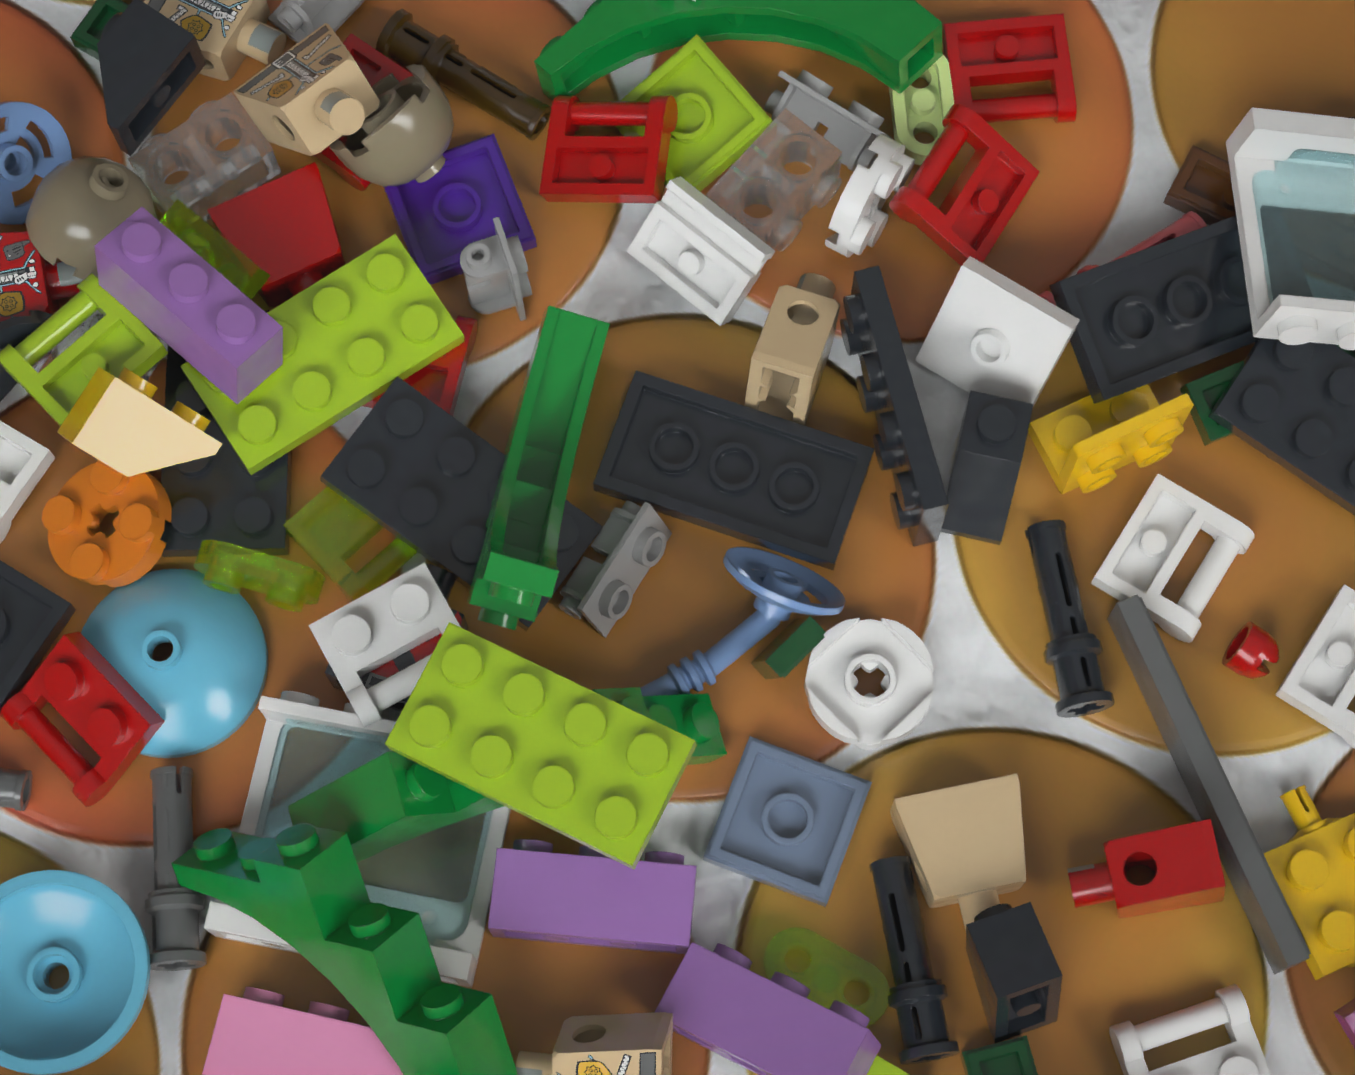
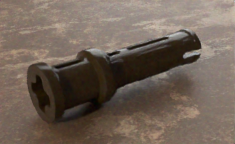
(441, 58)

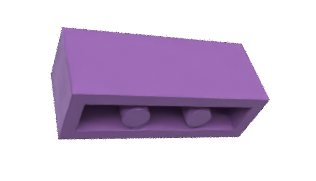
(189, 305)
(592, 898)
(764, 1021)

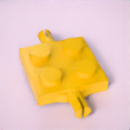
(1319, 882)

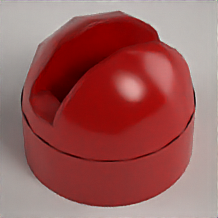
(1249, 650)

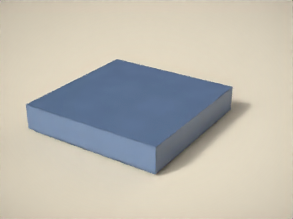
(787, 821)

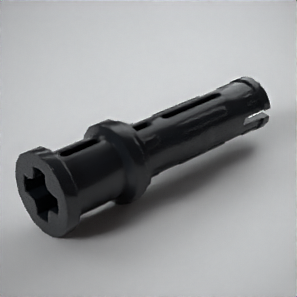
(1071, 646)
(916, 991)

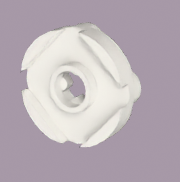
(859, 212)
(869, 645)

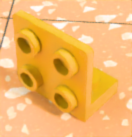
(1092, 440)

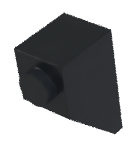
(144, 70)
(986, 466)
(1013, 970)

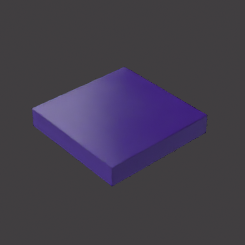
(459, 208)

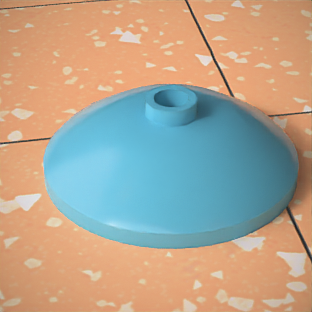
(215, 661)
(92, 931)

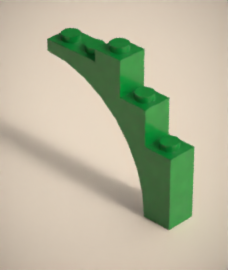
(882, 37)
(540, 453)
(400, 799)
(375, 954)

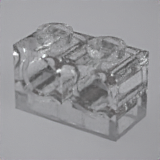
(212, 173)
(761, 179)

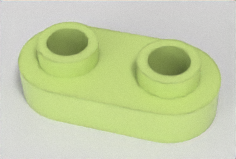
(922, 110)

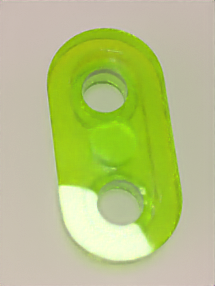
(283, 581)
(828, 971)

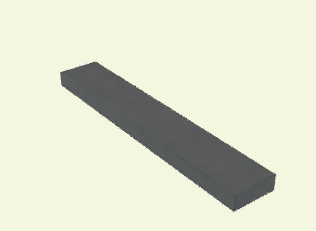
(1208, 785)

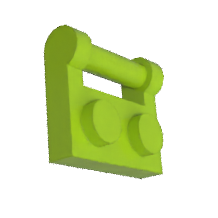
(111, 344)

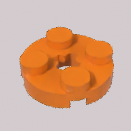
(76, 517)

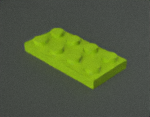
(339, 352)
(541, 745)

